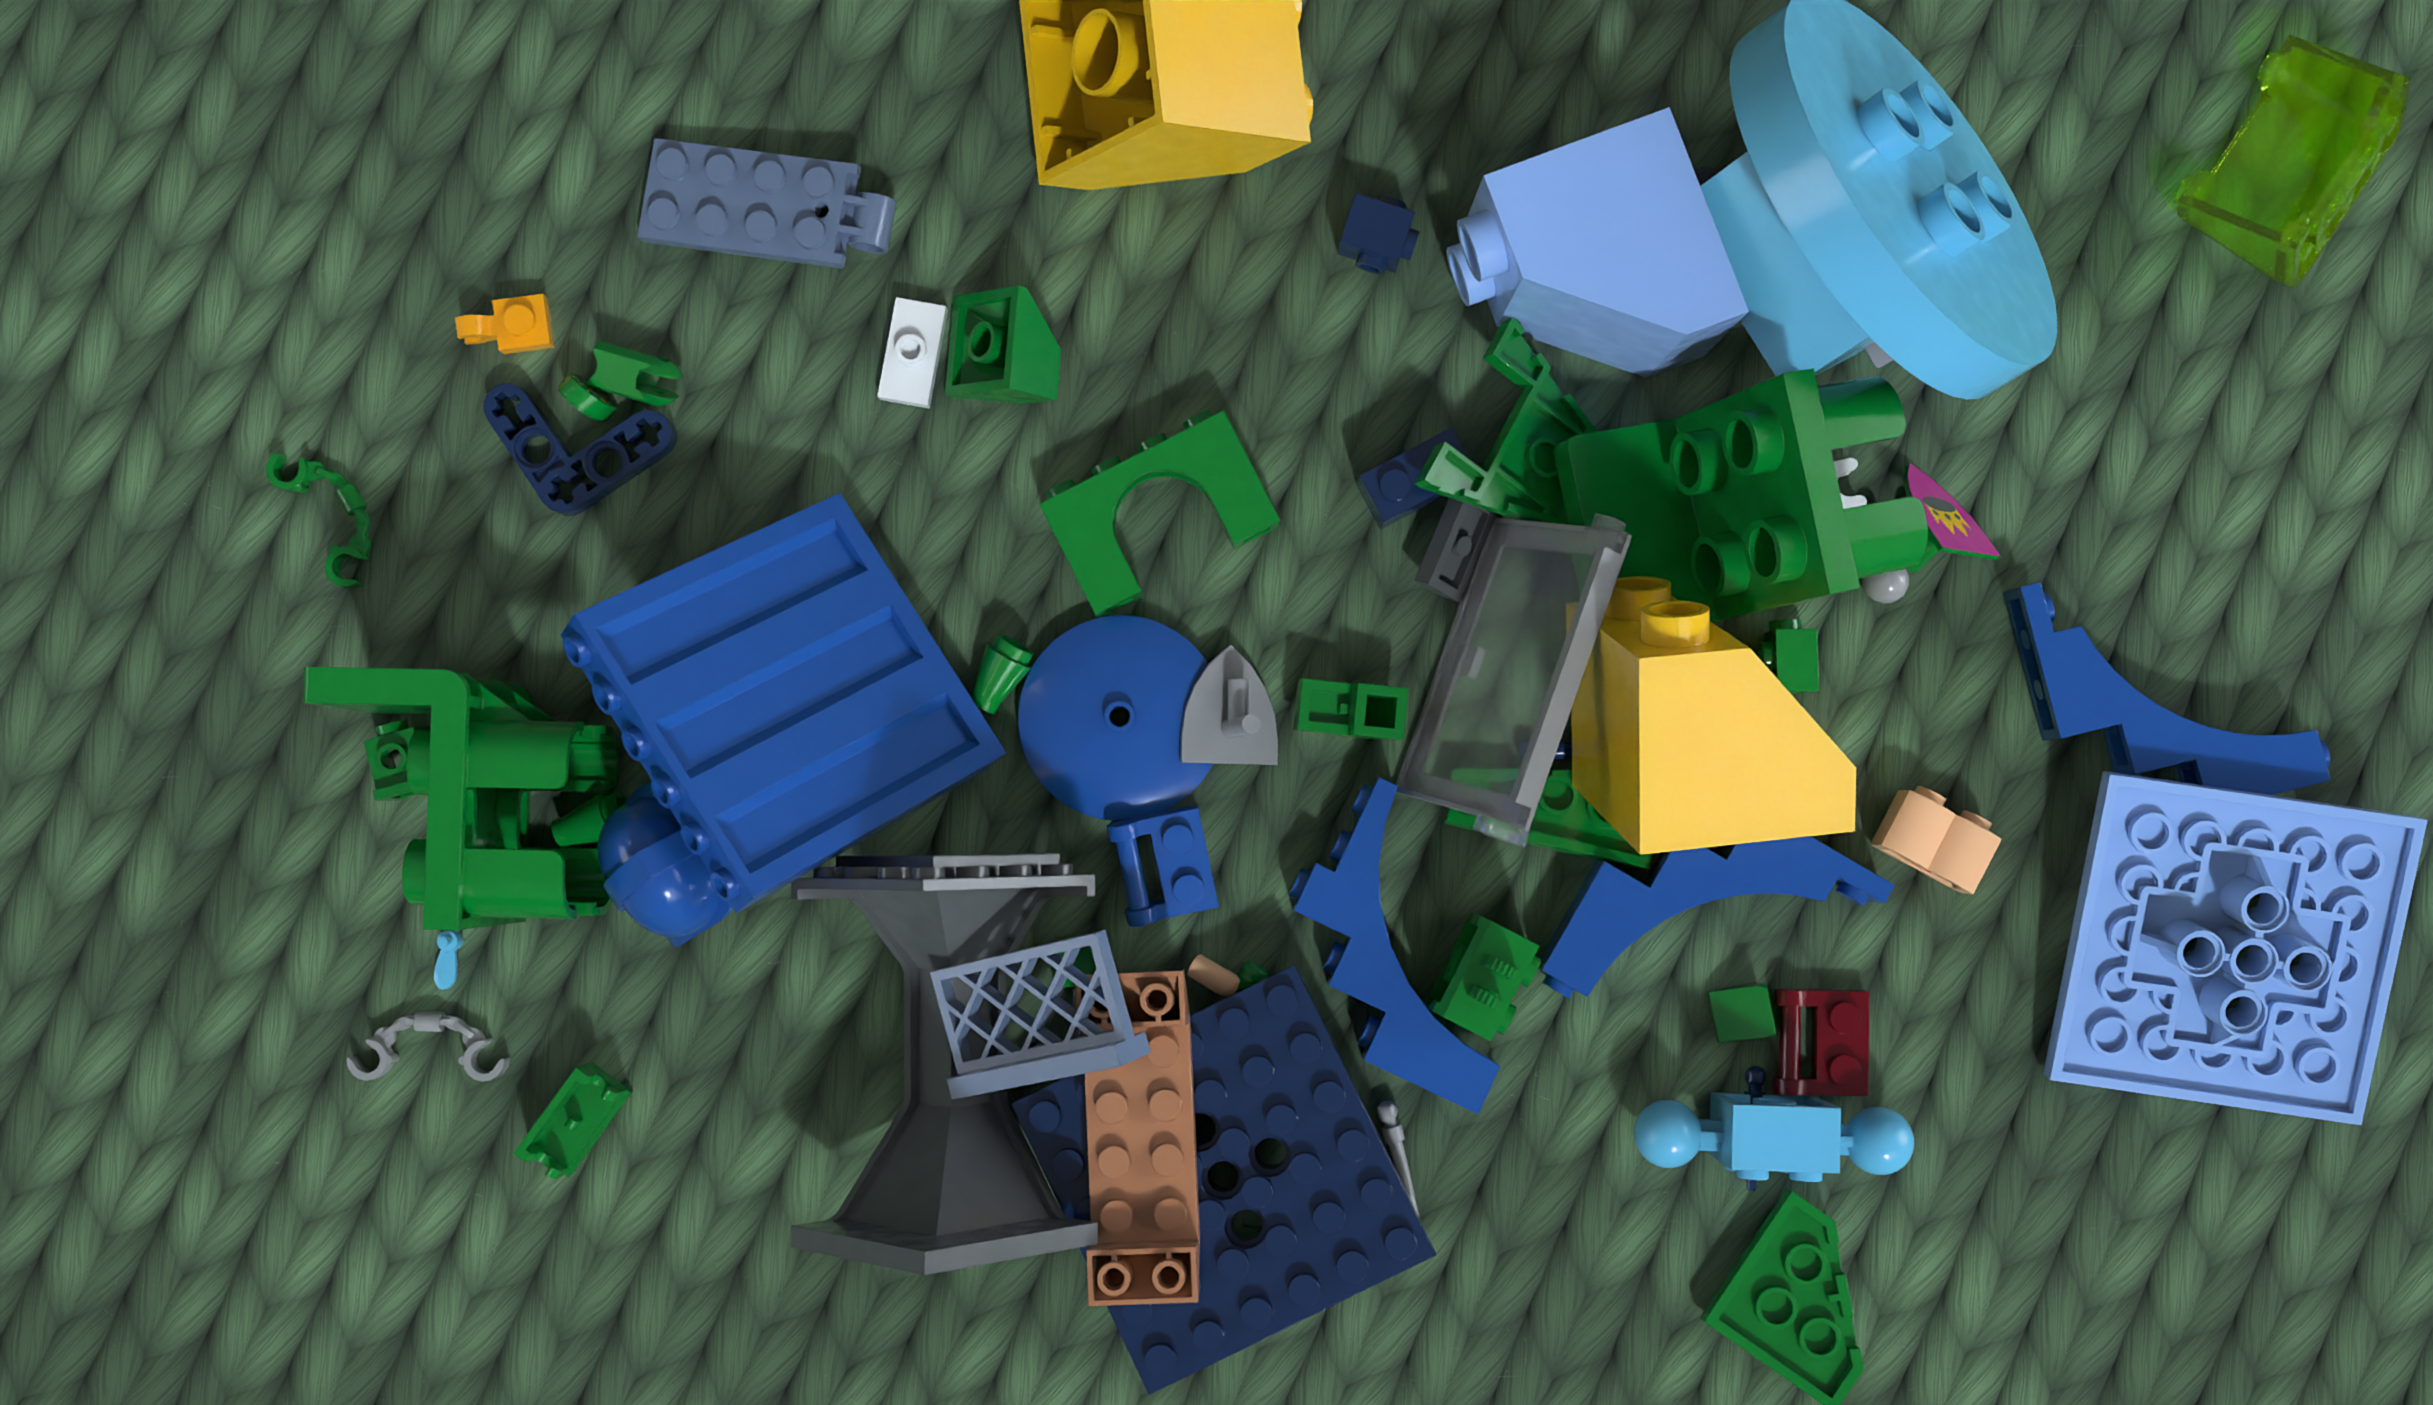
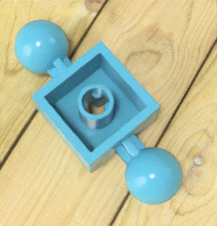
(1774, 1134)

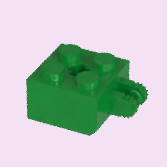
(1483, 977)

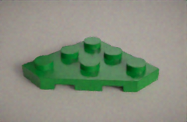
(1793, 1302)

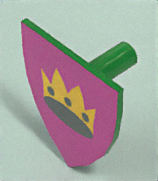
(1947, 522)

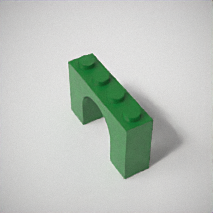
(1202, 455)

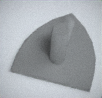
(1229, 716)

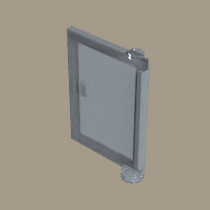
(1513, 670)

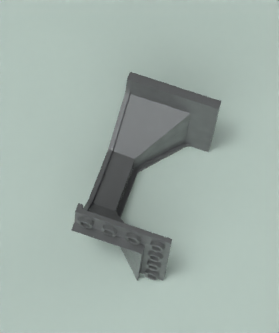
(957, 1174)

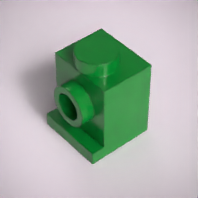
(1791, 655)
(390, 781)

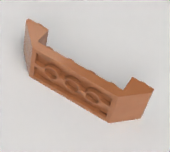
(1144, 1153)

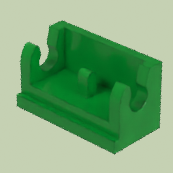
(574, 1121)

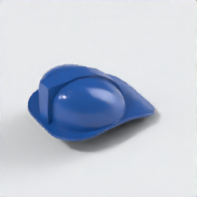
(655, 873)

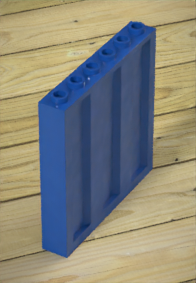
(781, 698)

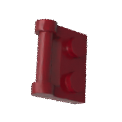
(1838, 1042)

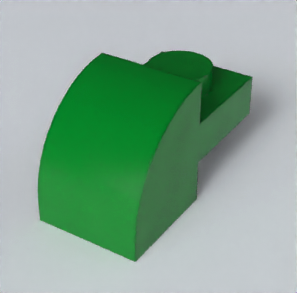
(1351, 709)

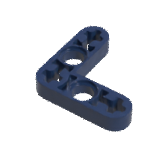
(561, 464)

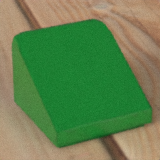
(1742, 1012)

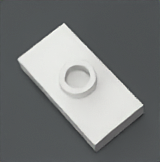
(912, 352)

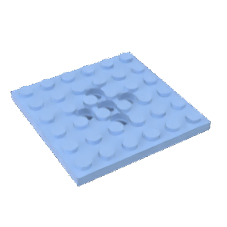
(2182, 866)

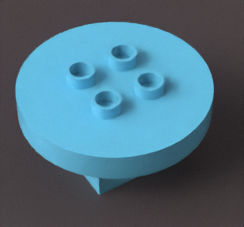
(1872, 212)

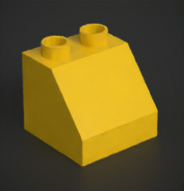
(1162, 88)
(1695, 737)

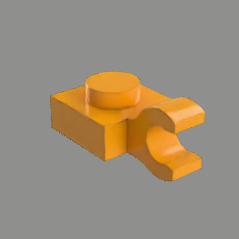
(517, 325)

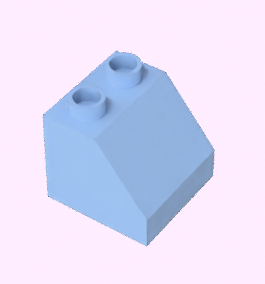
(1603, 250)

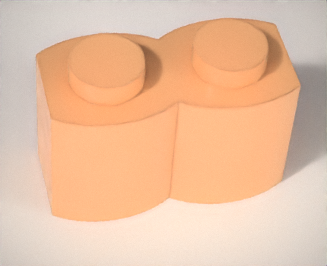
(1937, 840)

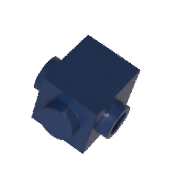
(1378, 233)

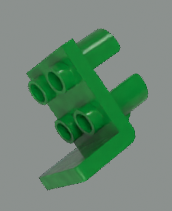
(1747, 495)
(479, 771)

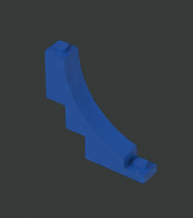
(2082, 693)
(1618, 909)

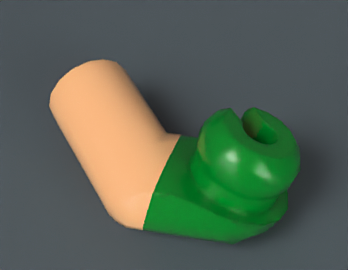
(1222, 980)

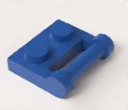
(1180, 861)

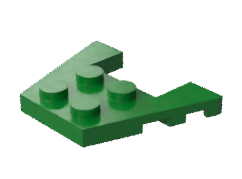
(1521, 467)

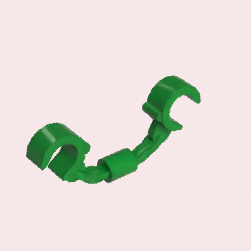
(350, 499)

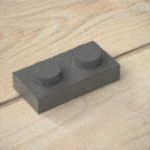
(1455, 549)

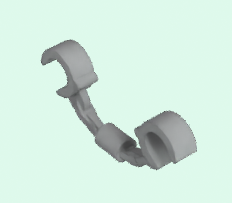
(427, 1022)

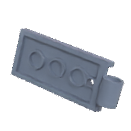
(760, 205)

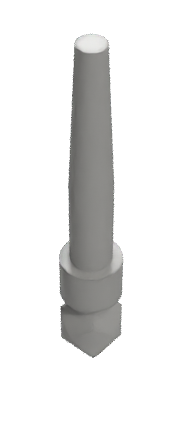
(1394, 1135)

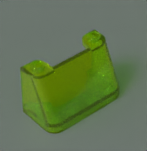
(2297, 159)

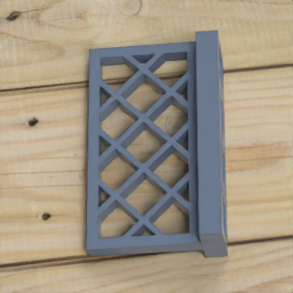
(1055, 1057)

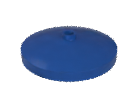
(1068, 723)

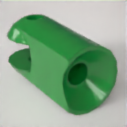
(632, 374)

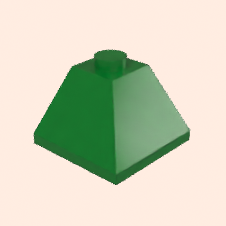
(1001, 349)

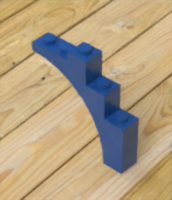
(1405, 1034)

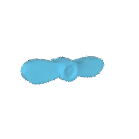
(447, 963)

